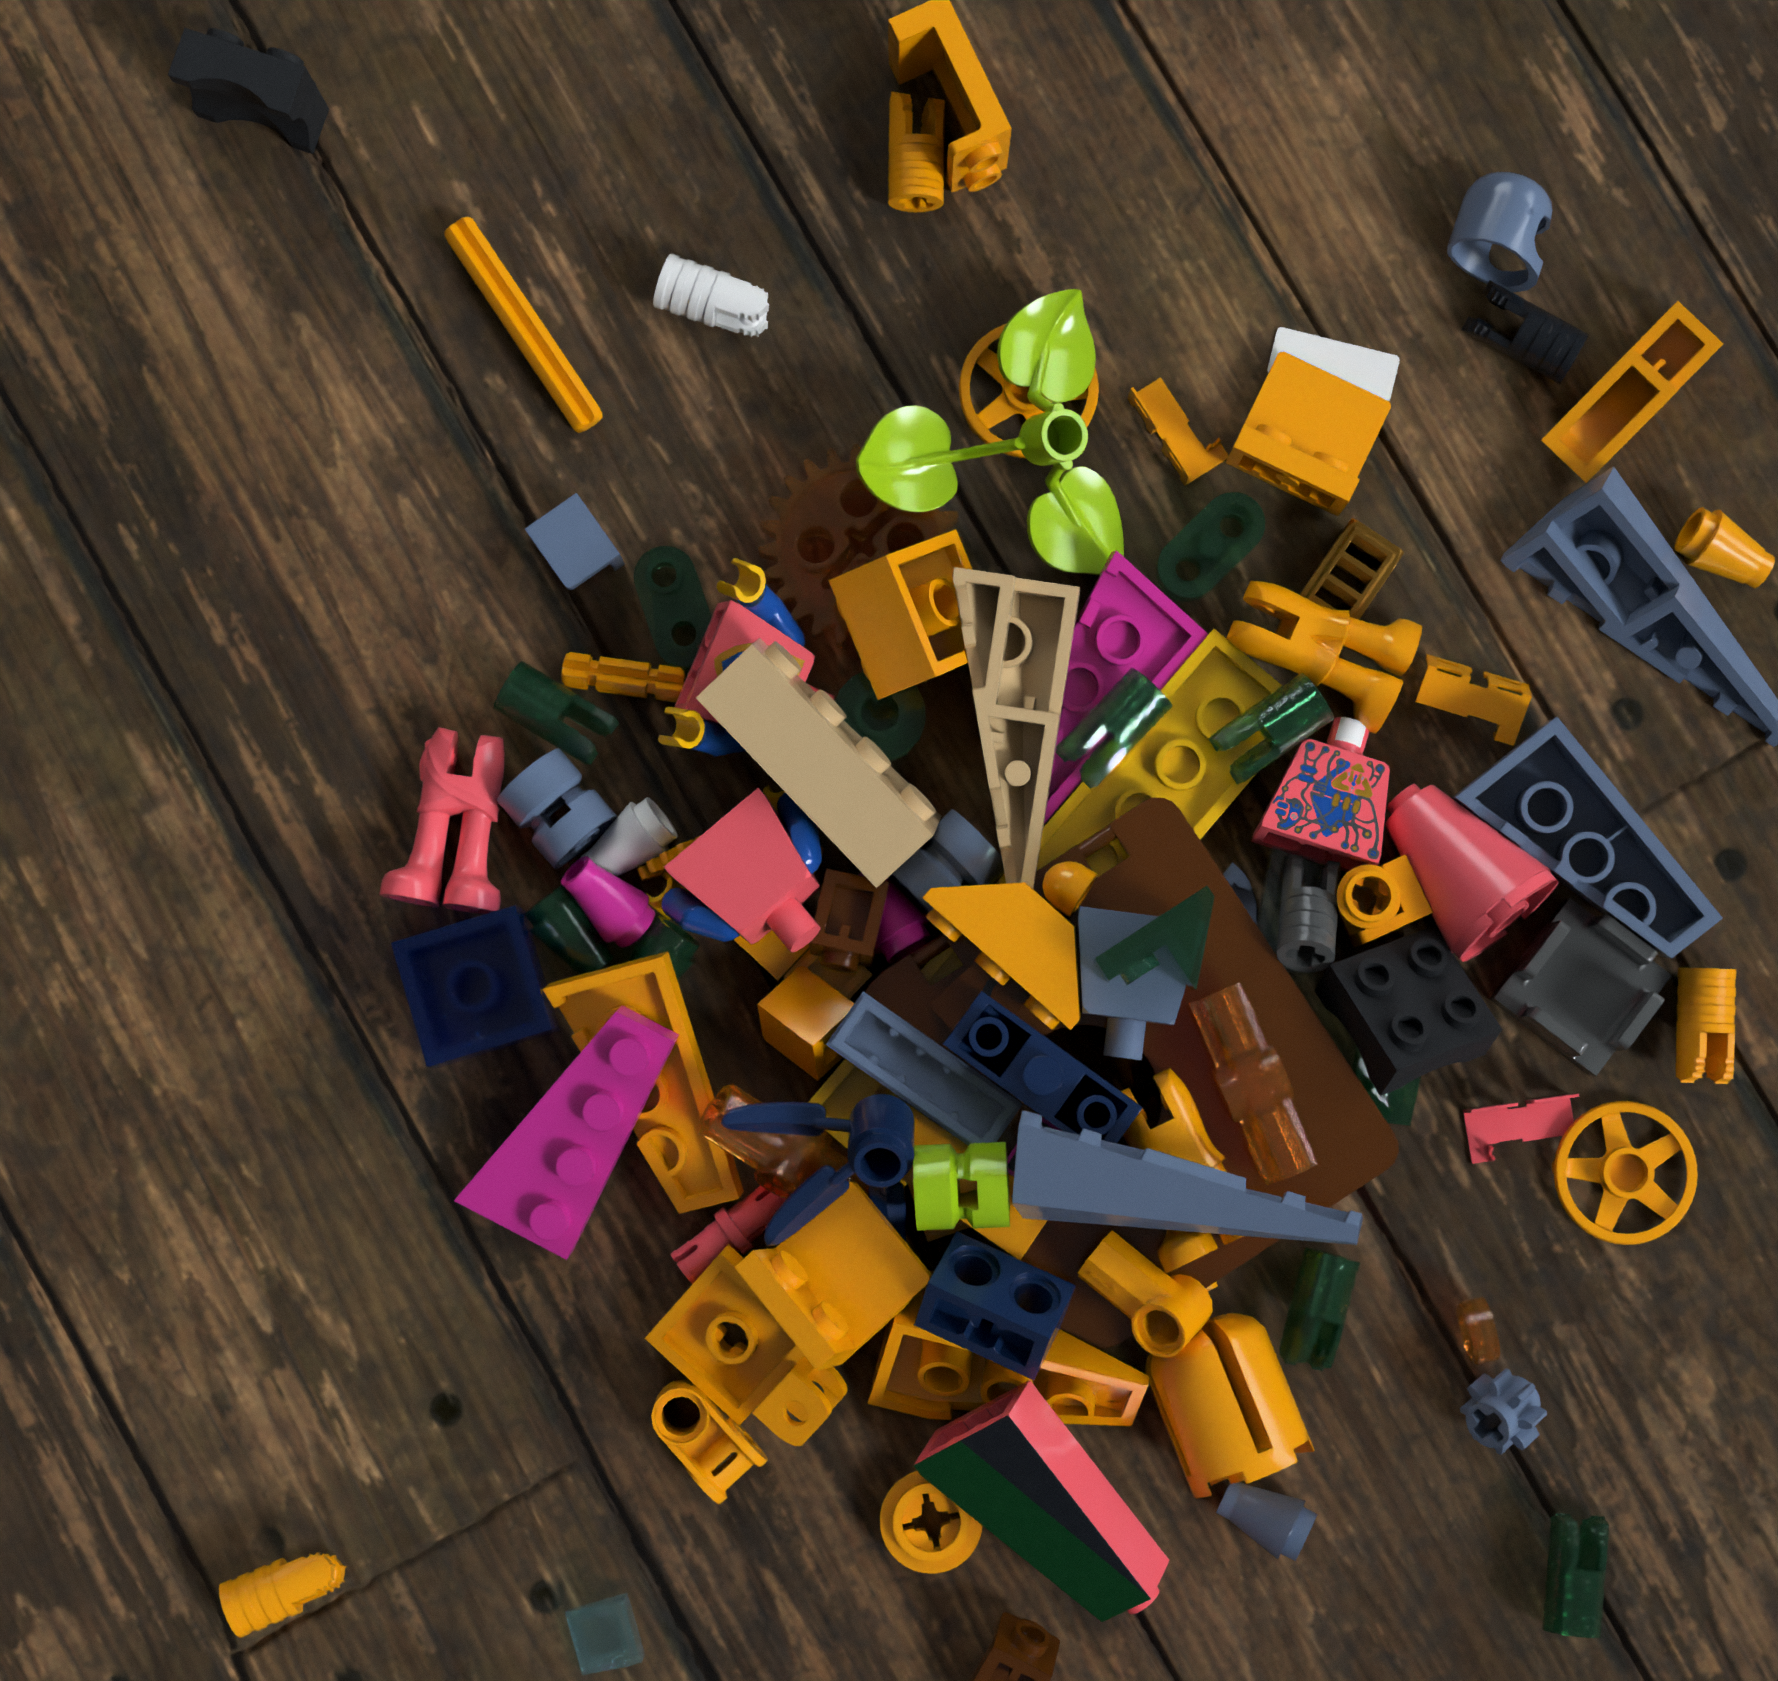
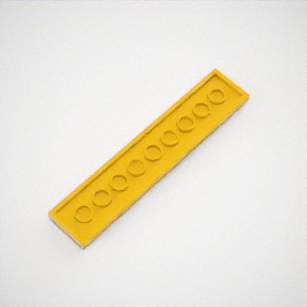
(1168, 763)

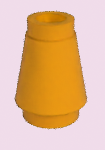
(1722, 548)
(1382, 891)

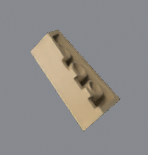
(821, 760)

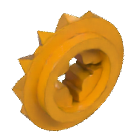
(913, 1545)

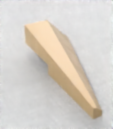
(1018, 667)

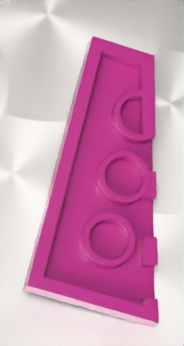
(1118, 629)
(567, 1146)

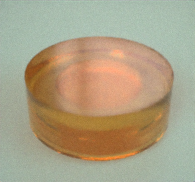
(1478, 1330)

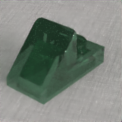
(1179, 931)

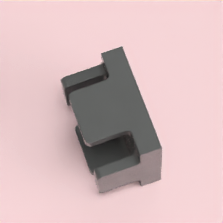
(1584, 986)

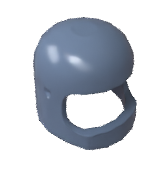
(1504, 212)

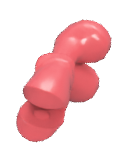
(441, 798)

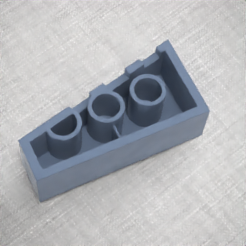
(1579, 825)

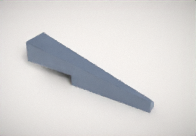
(1621, 571)
(1120, 1185)

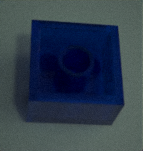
(475, 987)

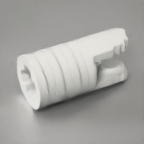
(711, 297)

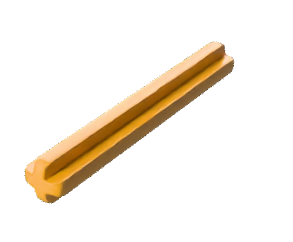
(523, 324)

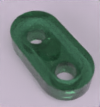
(1209, 548)
(672, 605)

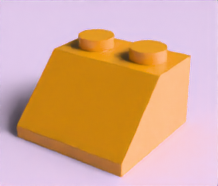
(905, 613)

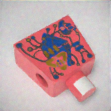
(1330, 801)

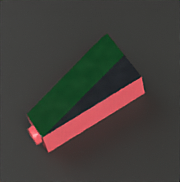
(1046, 1500)

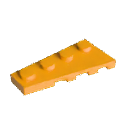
(668, 1129)

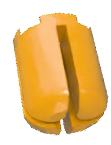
(1228, 1405)

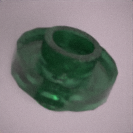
(890, 722)

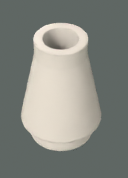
(633, 838)

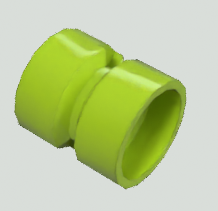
(938, 1186)

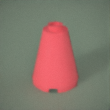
(1466, 869)

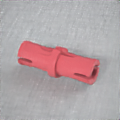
(732, 1227)

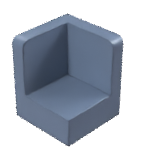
(573, 542)

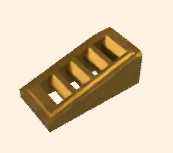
(1371, 545)

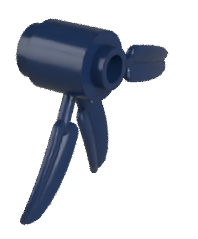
(878, 1153)

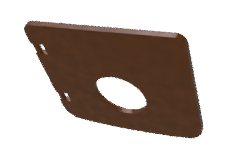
(1330, 1101)

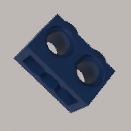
(994, 1305)

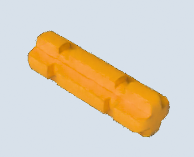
(622, 676)

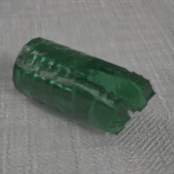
(543, 705)
(1121, 715)
(1281, 718)
(1318, 1309)
(1575, 1576)

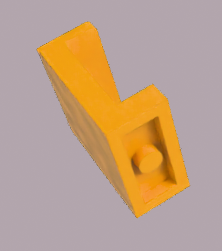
(935, 40)

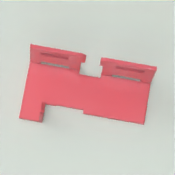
(1497, 1123)

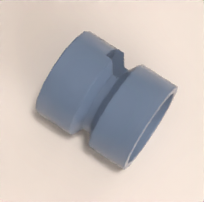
(545, 789)
(953, 858)

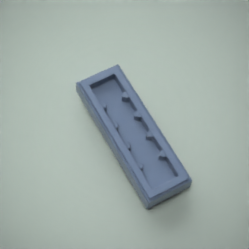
(923, 1072)

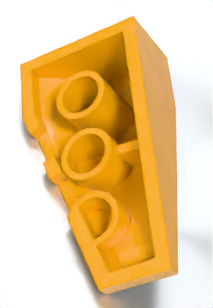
(934, 1377)

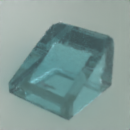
(605, 1635)

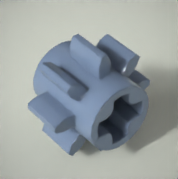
(1503, 1411)

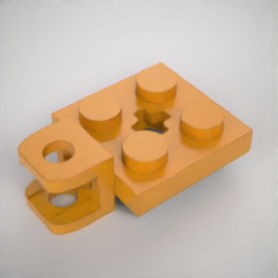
(739, 1378)

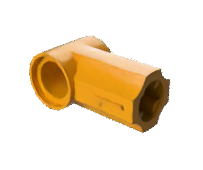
(1161, 1307)

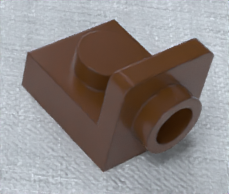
(848, 920)
(1018, 1652)

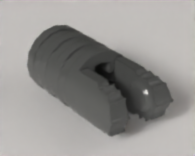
(1308, 917)

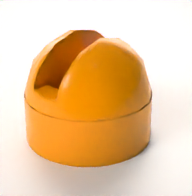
(1067, 886)

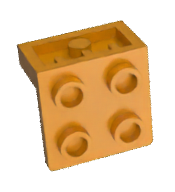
(1309, 433)
(836, 1279)

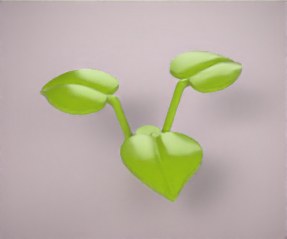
(1054, 355)

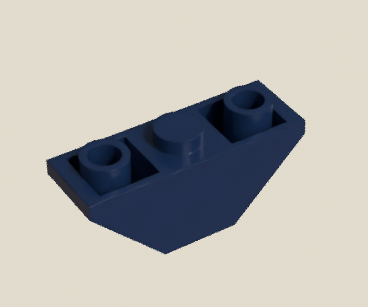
(1040, 1072)

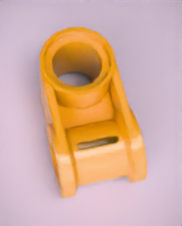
(707, 1441)

